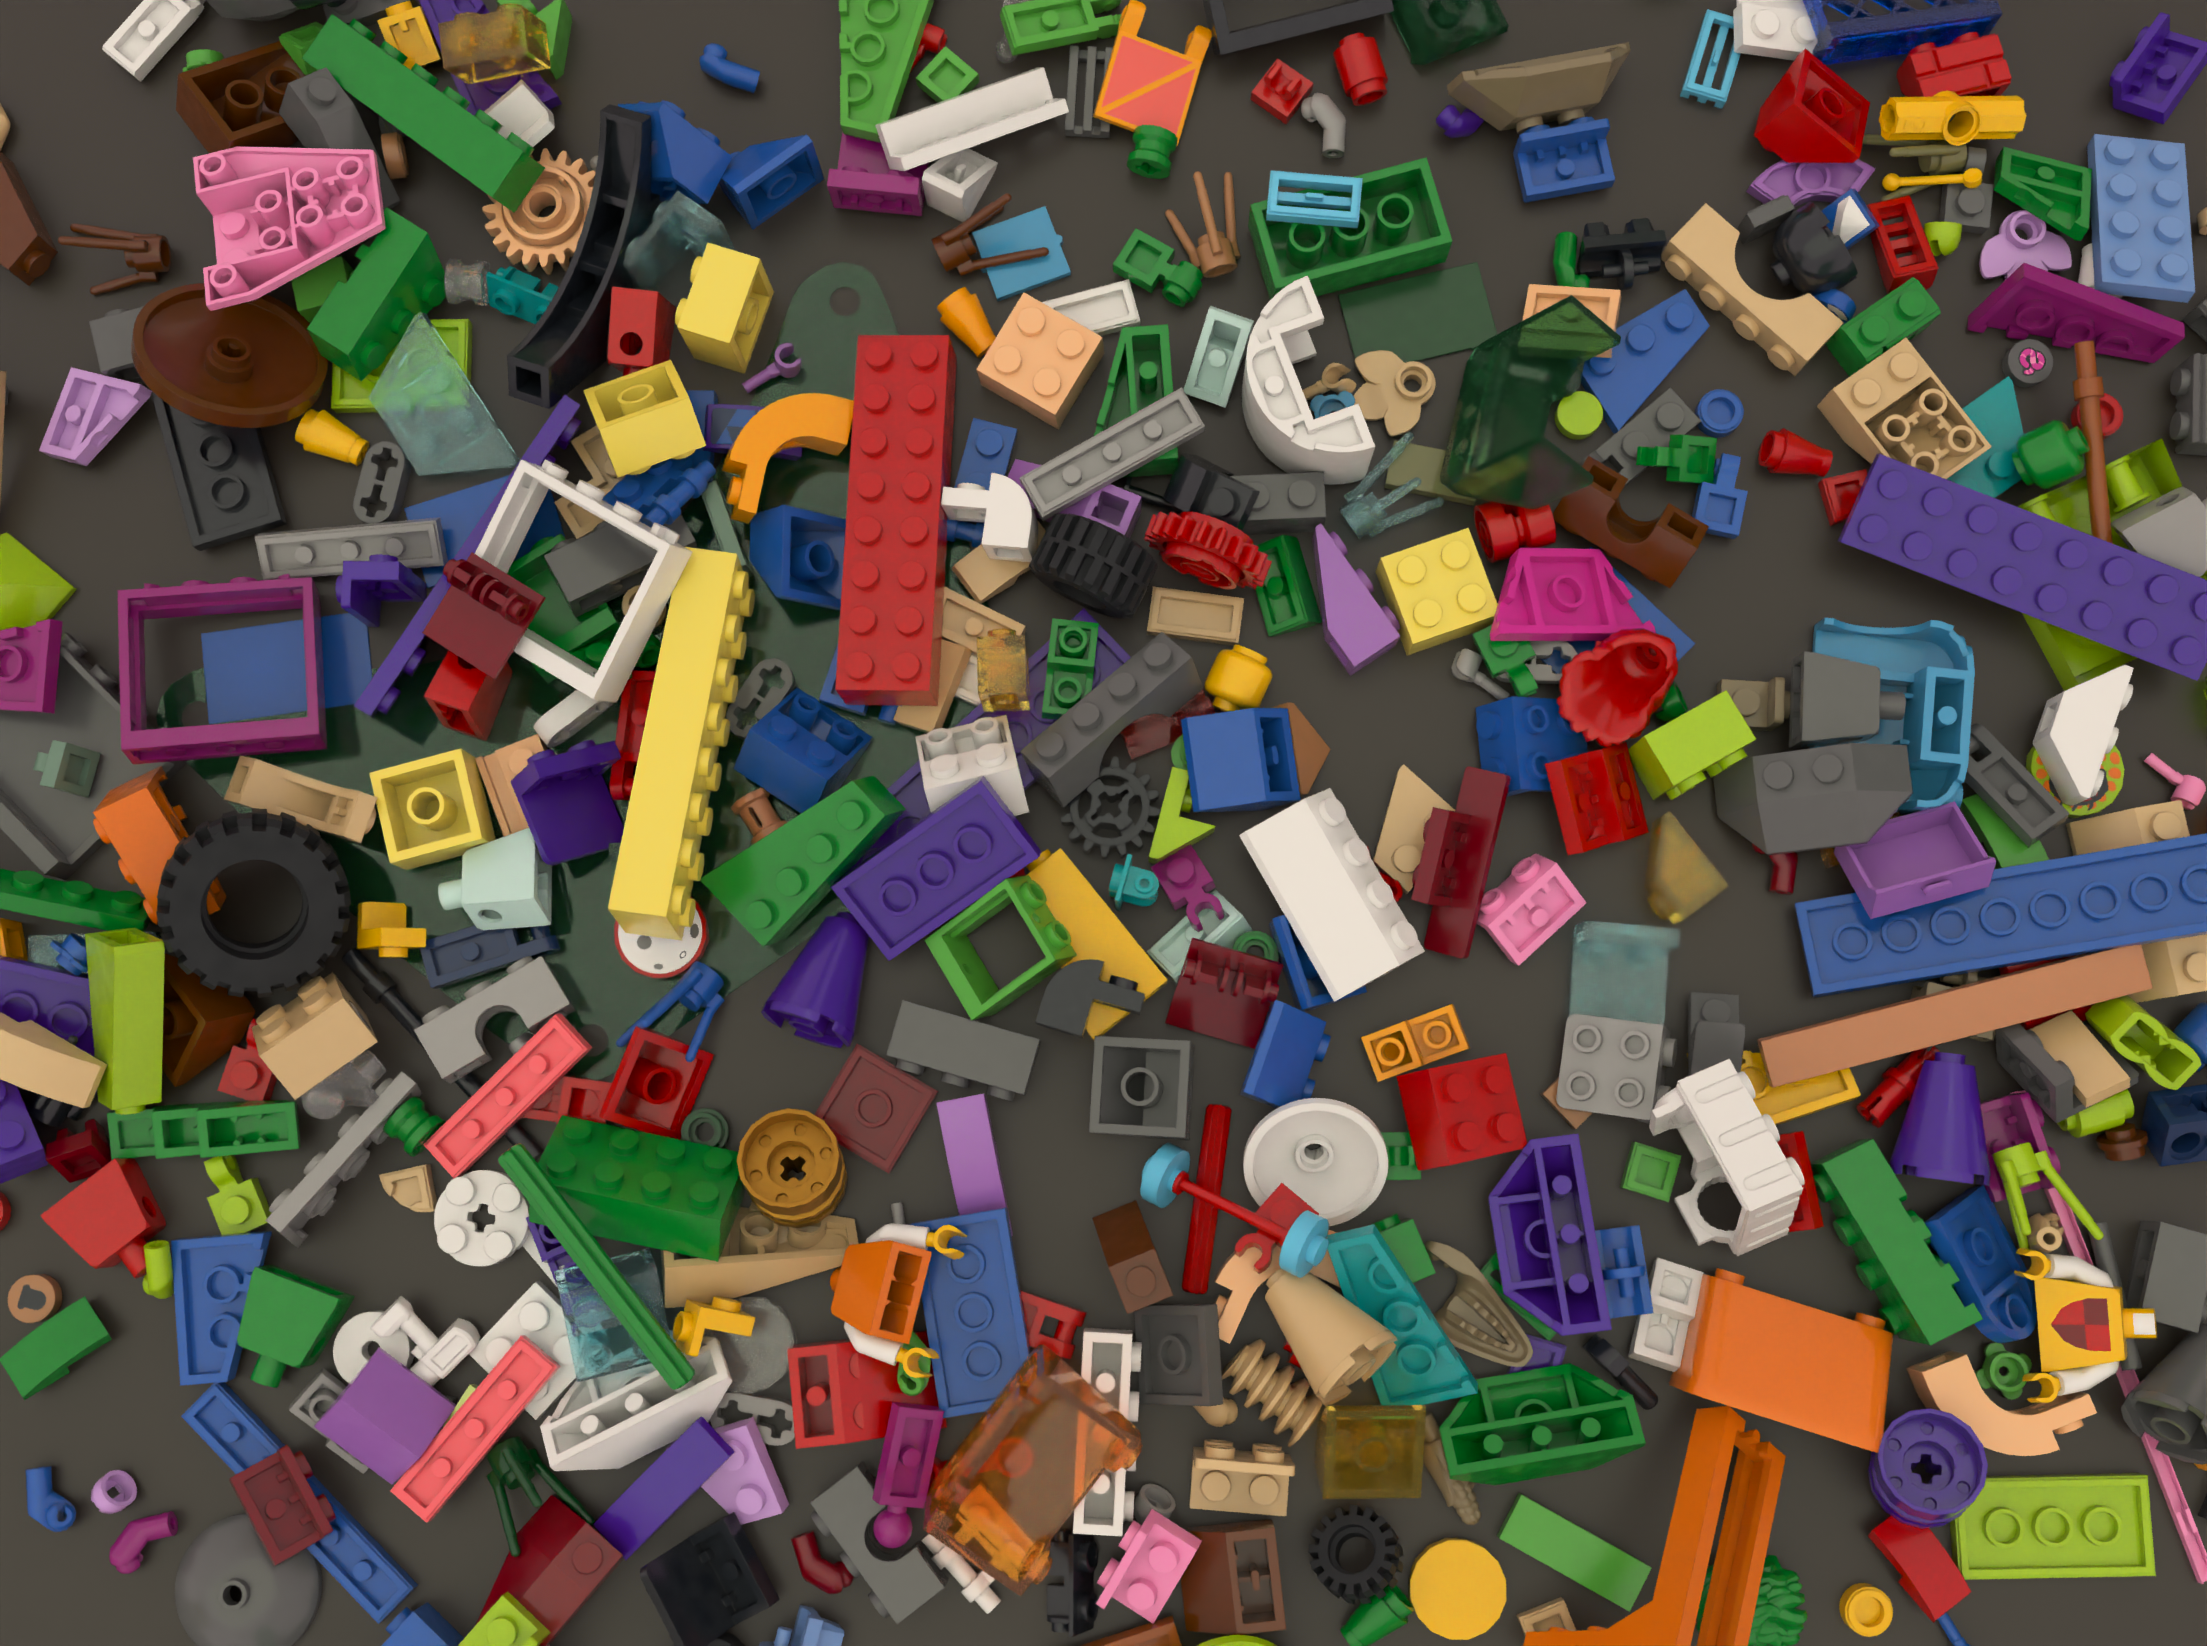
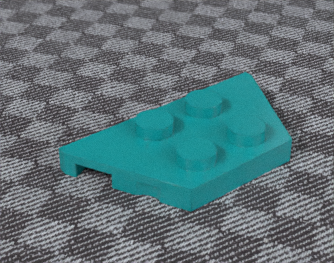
(2000, 423)

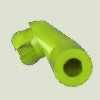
(159, 1270)

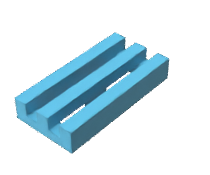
(1705, 92)
(1312, 215)

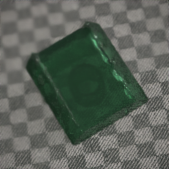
(1446, 26)

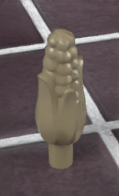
(1455, 1492)

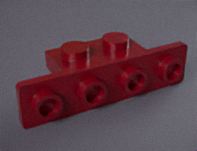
(1458, 860)

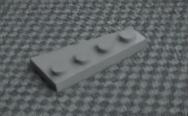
(343, 1161)

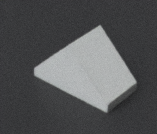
(957, 182)

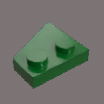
(2047, 189)

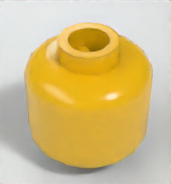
(1238, 679)

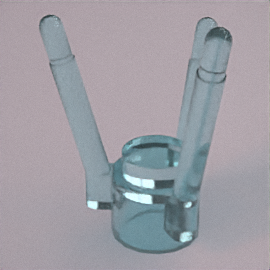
(1365, 512)

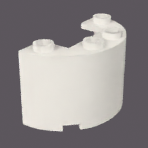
(1277, 406)

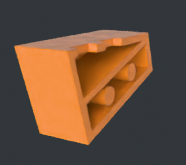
(145, 835)

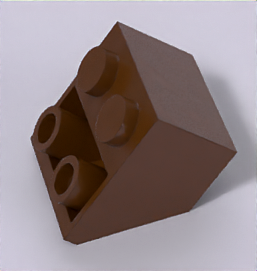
(1234, 1580)

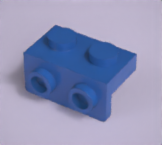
(1563, 159)

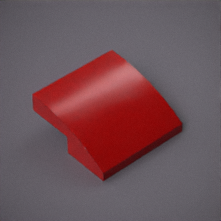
(1596, 798)

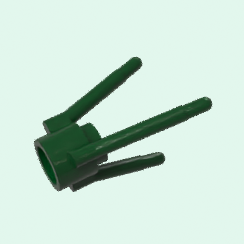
(514, 1467)

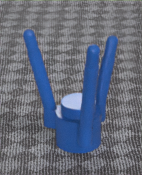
(694, 990)

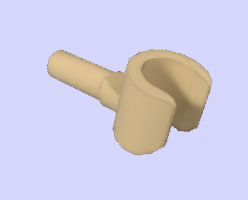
(1330, 382)

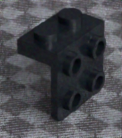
(708, 1583)

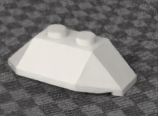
(632, 1412)

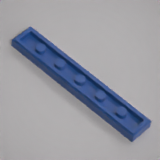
(349, 1550)

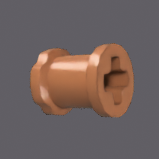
(758, 814)

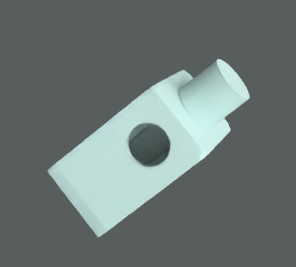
(502, 884)

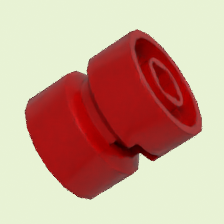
(1508, 527)

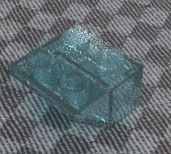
(594, 1333)

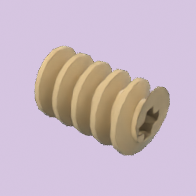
(1273, 1390)

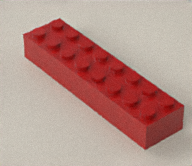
(896, 521)

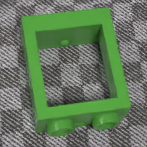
(965, 968)

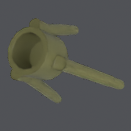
(1934, 157)

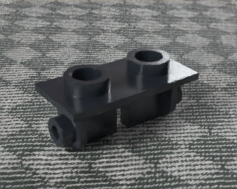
(1072, 1604)

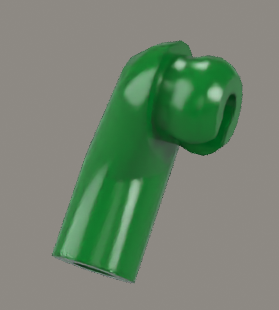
(1565, 261)

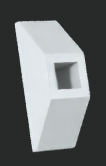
(2079, 732)

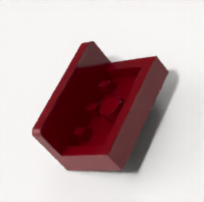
(283, 1504)

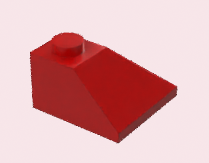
(1813, 115)

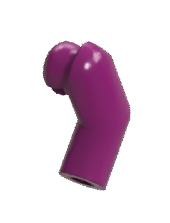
(126, 1550)

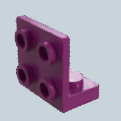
(868, 183)

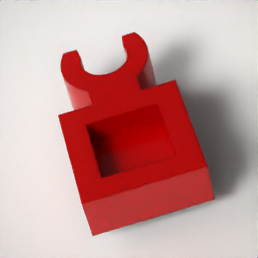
(1281, 1208)

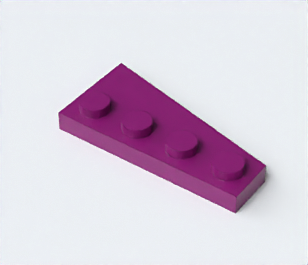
(2071, 313)
(30, 667)

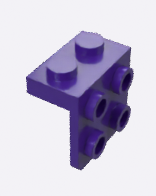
(569, 801)

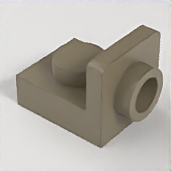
(1760, 703)

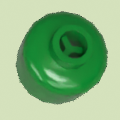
(2050, 454)

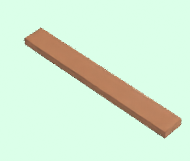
(1953, 1014)

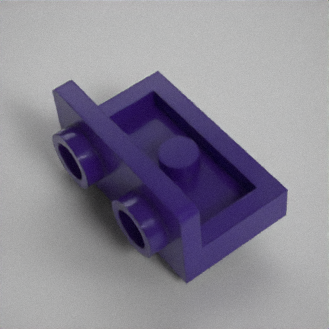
(2157, 71)
(377, 580)

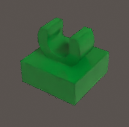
(1400, 1156)

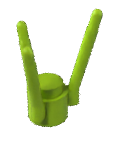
(2019, 1169)

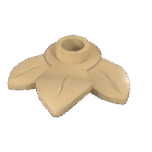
(1385, 393)

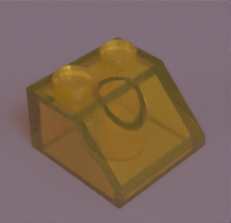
(1370, 1451)

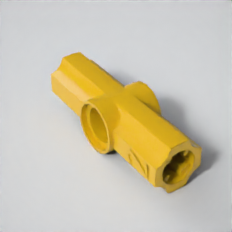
(1974, 119)

